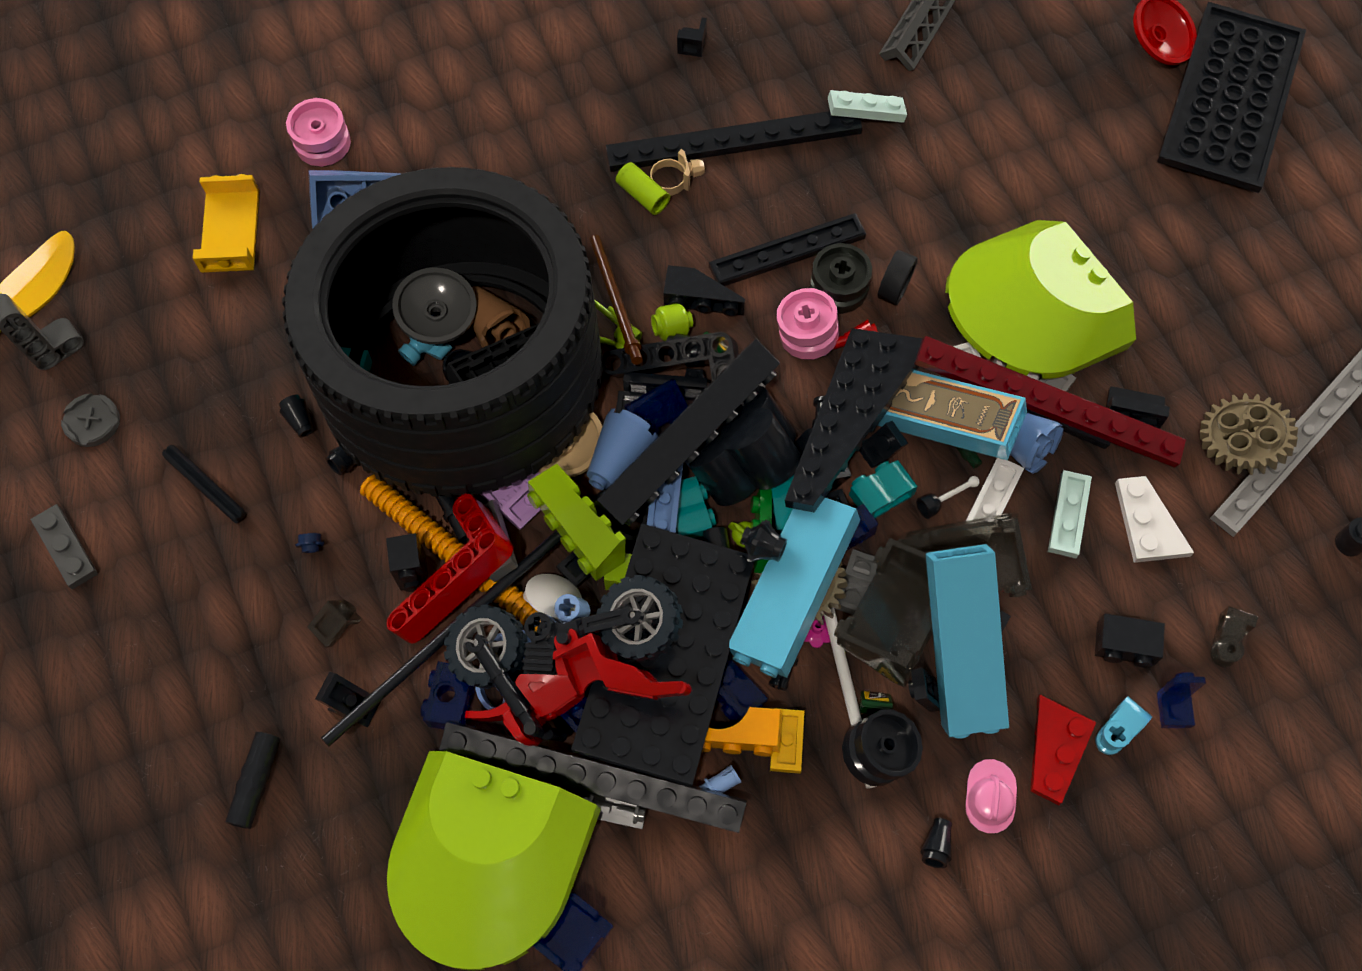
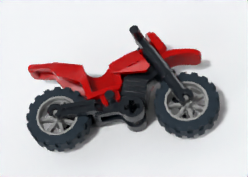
(564, 656)

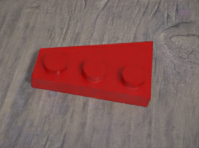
(1058, 748)

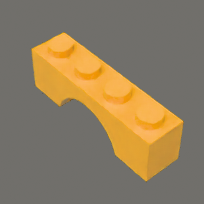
(756, 732)

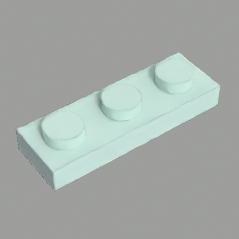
(867, 106)
(1069, 514)

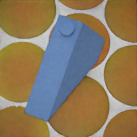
(332, 187)

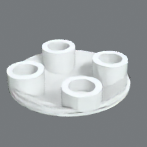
(544, 591)

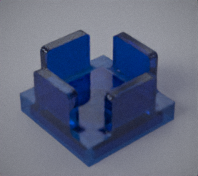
(574, 936)

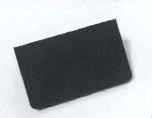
(1138, 405)

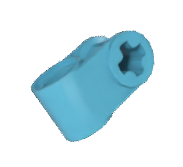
(1124, 724)

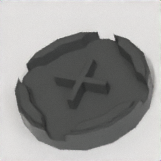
(90, 420)

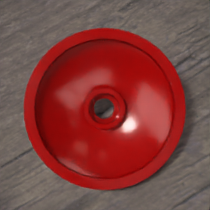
(1164, 30)

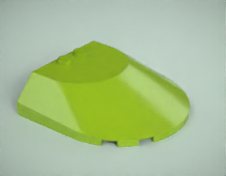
(1039, 301)
(484, 861)

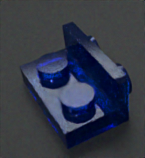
(659, 405)
(738, 693)

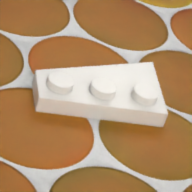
(1148, 523)

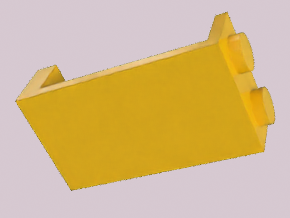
(228, 224)

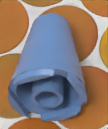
(1035, 440)
(618, 445)

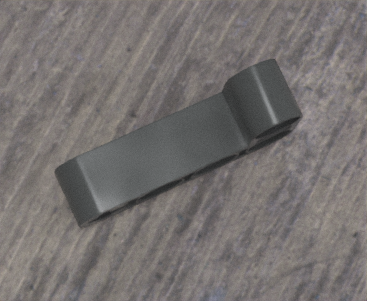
(44, 346)

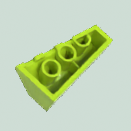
(577, 522)

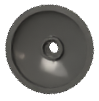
(431, 292)

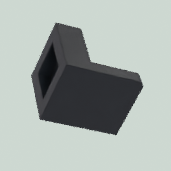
(691, 40)

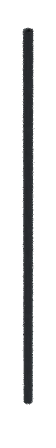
(438, 641)

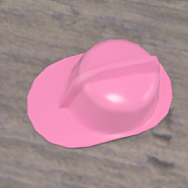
(991, 796)

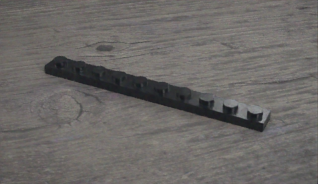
(733, 139)
(594, 776)

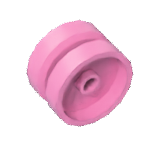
(318, 132)
(808, 323)

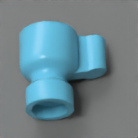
(412, 351)

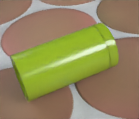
(642, 188)

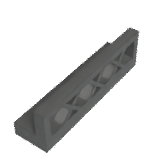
(906, 31)

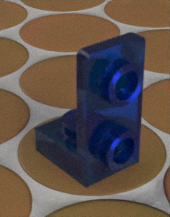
(1176, 700)

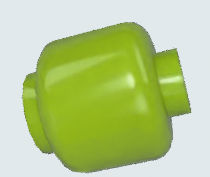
(671, 320)

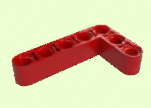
(458, 576)

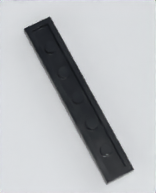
(786, 250)

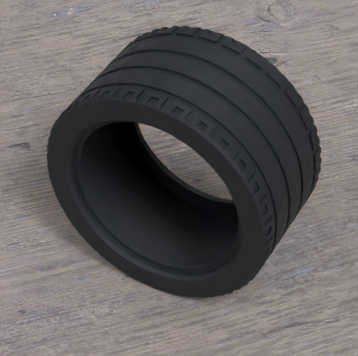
(465, 432)

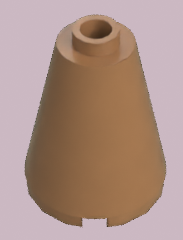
(496, 318)

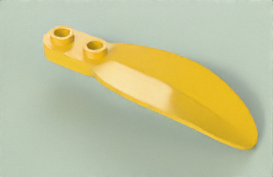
(41, 274)

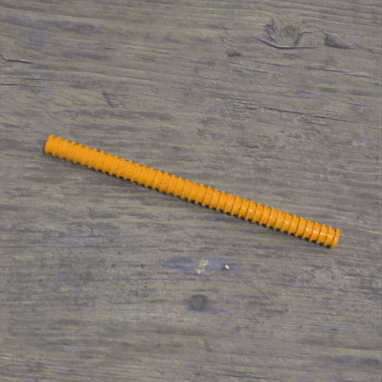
(435, 539)

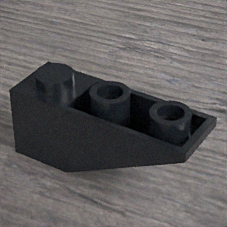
(700, 292)

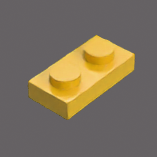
(791, 744)

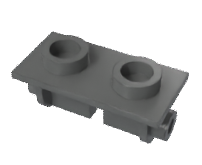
(618, 811)

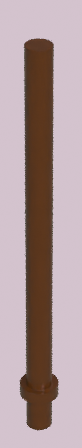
(631, 346)

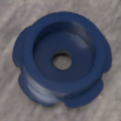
(310, 542)

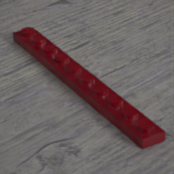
(1052, 402)

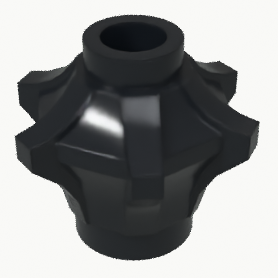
(763, 542)

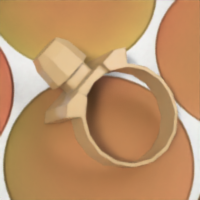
(692, 168)

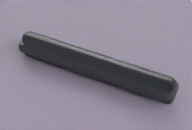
(204, 484)

